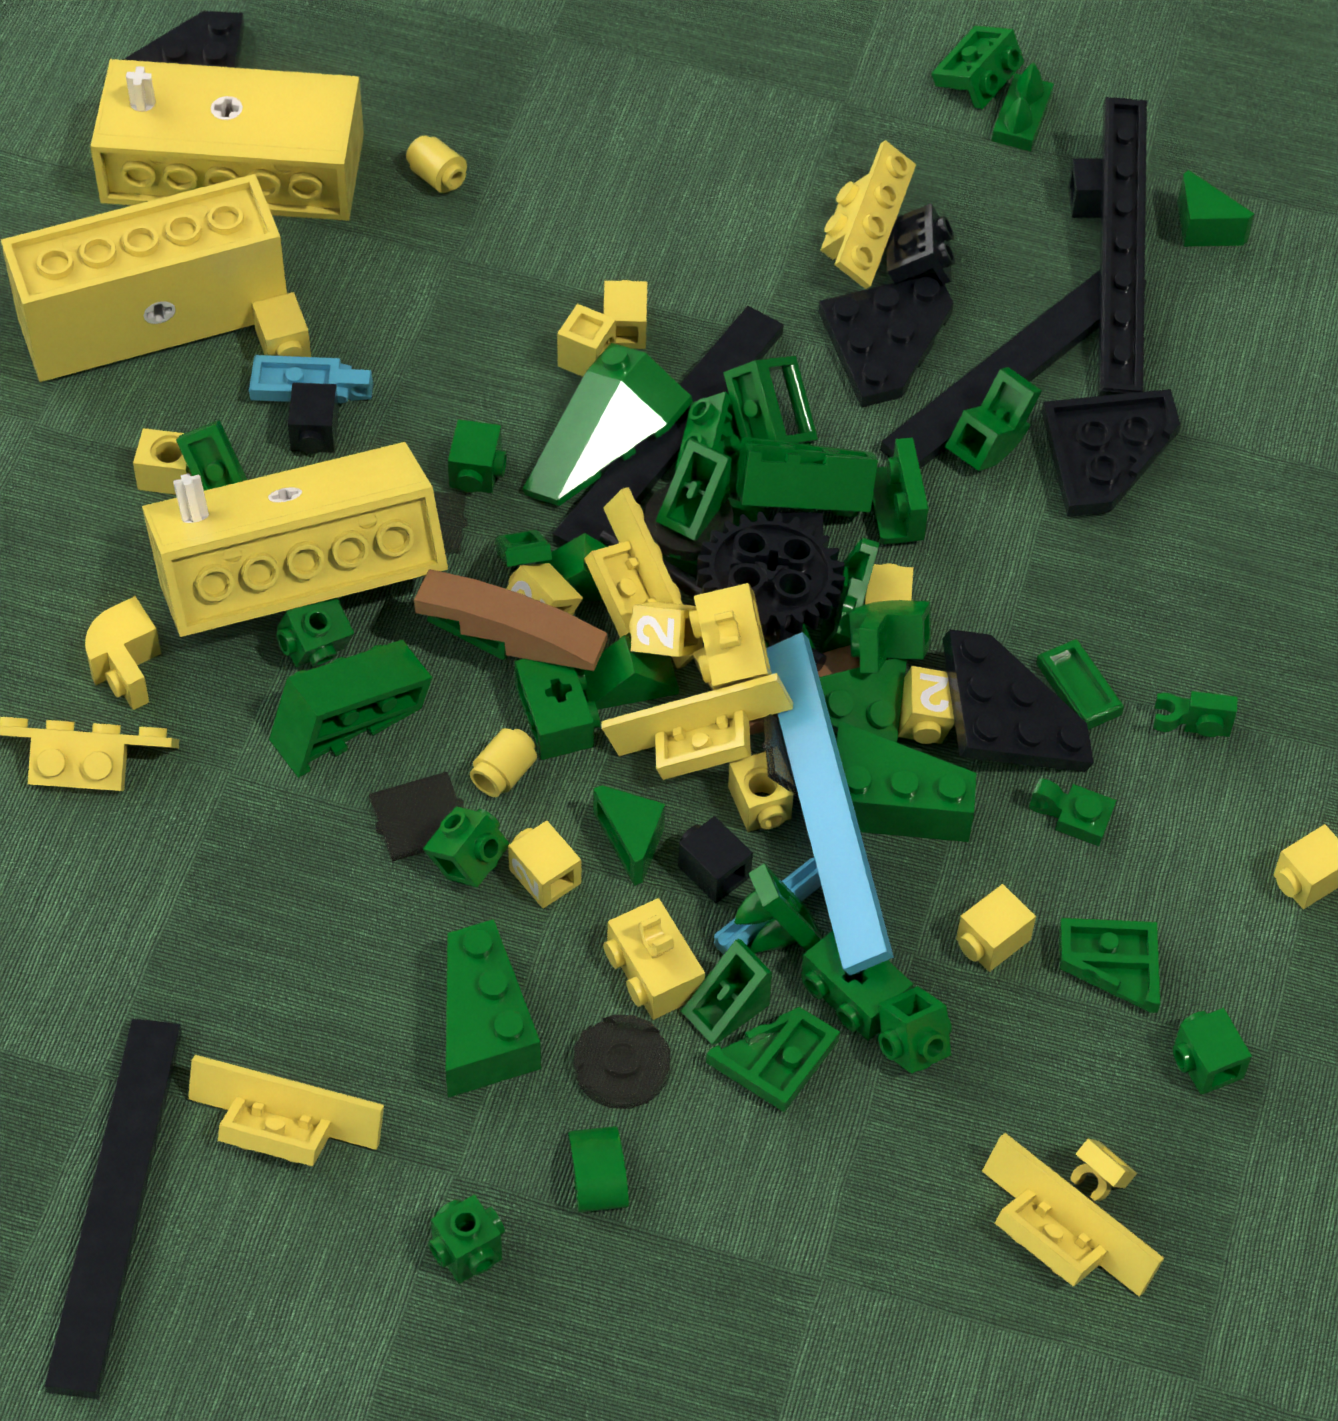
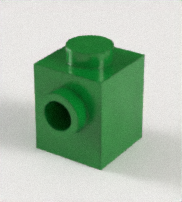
(476, 456)
(1211, 1050)

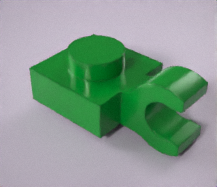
(1201, 713)
(1079, 813)

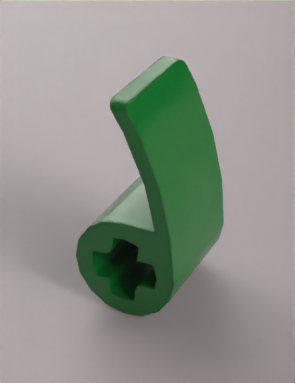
(598, 1169)

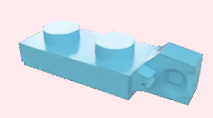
(274, 377)

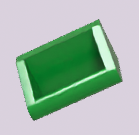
(757, 404)

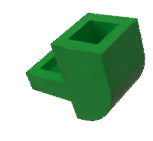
(998, 425)
(889, 631)

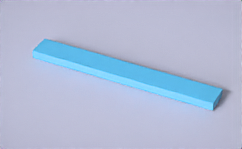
(829, 810)

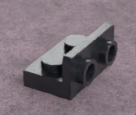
(920, 243)

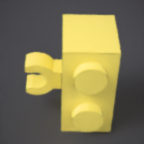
(731, 636)
(654, 958)

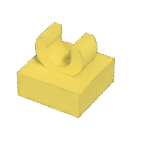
(1105, 1166)

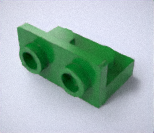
(980, 63)
(714, 425)
(900, 496)

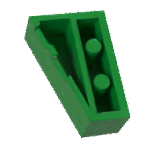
(805, 477)
(344, 699)
(905, 789)
(486, 1014)

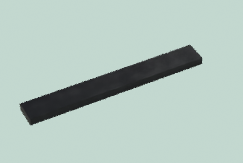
(1122, 247)
(742, 343)
(1026, 354)
(113, 1210)

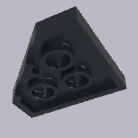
(202, 40)
(886, 333)
(1106, 444)
(1007, 710)

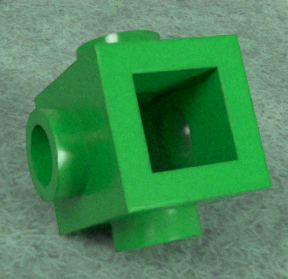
(314, 632)
(467, 845)
(914, 1029)
(466, 1238)

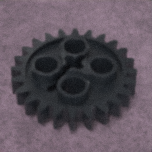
(785, 566)

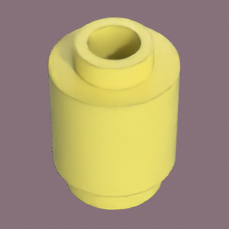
(436, 163)
(503, 762)

